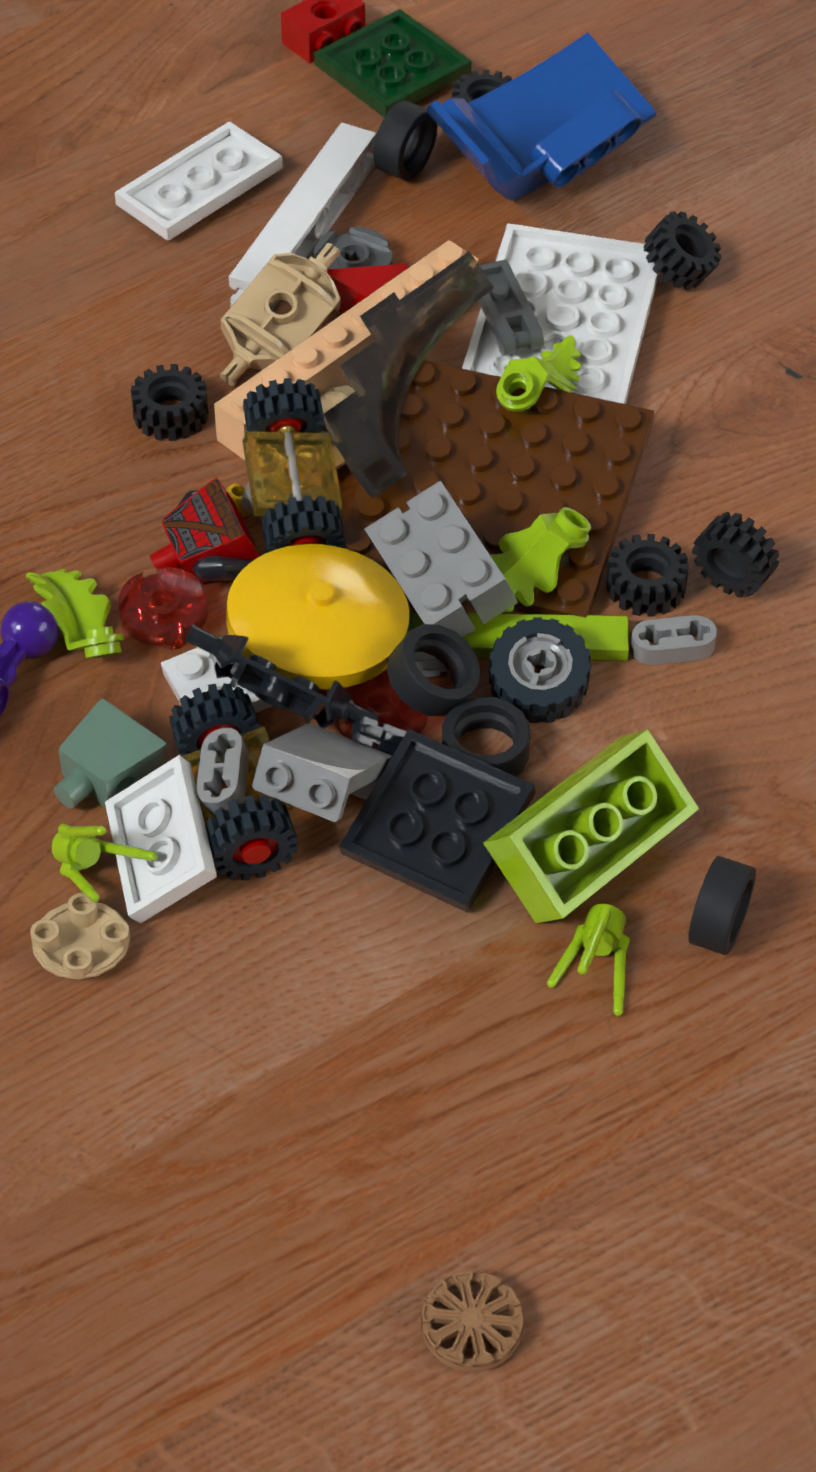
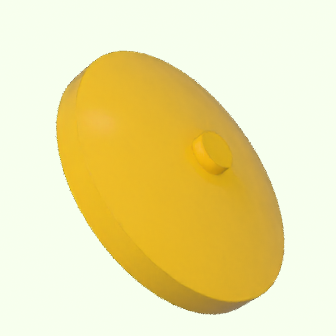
(319, 613)

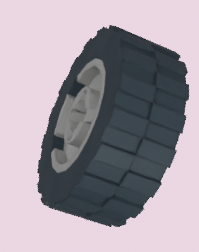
(558, 686)

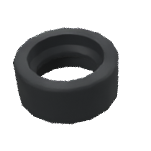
(404, 140)
(447, 648)
(494, 714)
(722, 905)

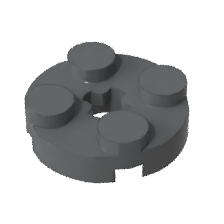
(358, 243)

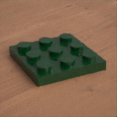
(392, 62)

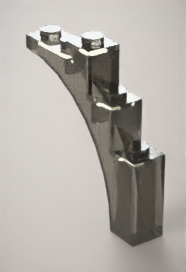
(381, 374)

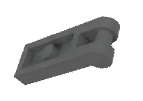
(509, 309)

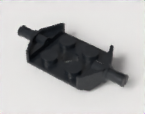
(260, 678)

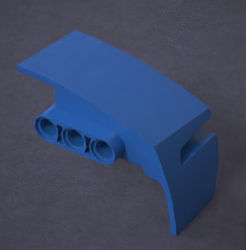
(546, 120)

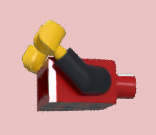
(208, 534)

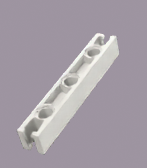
(311, 204)

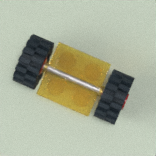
(291, 466)
(260, 829)

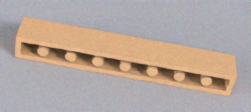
(321, 355)

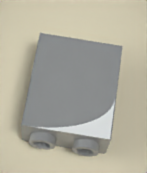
(318, 770)

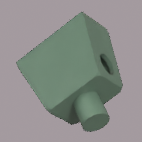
(106, 756)

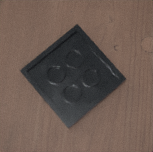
(432, 818)

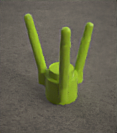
(79, 849)
(599, 936)

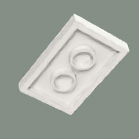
(162, 817)

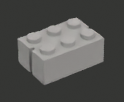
(441, 562)

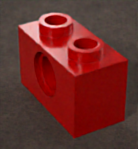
(320, 23)

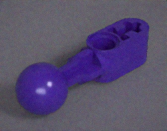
(26, 633)

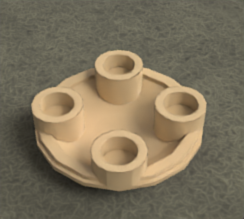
(80, 938)

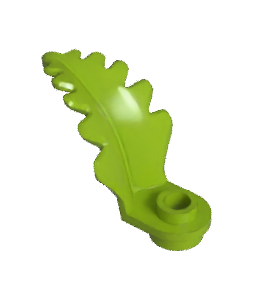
(533, 374)
(534, 554)
(78, 612)

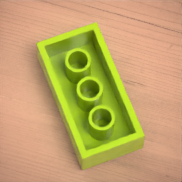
(591, 826)

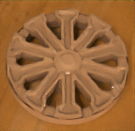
(472, 1321)

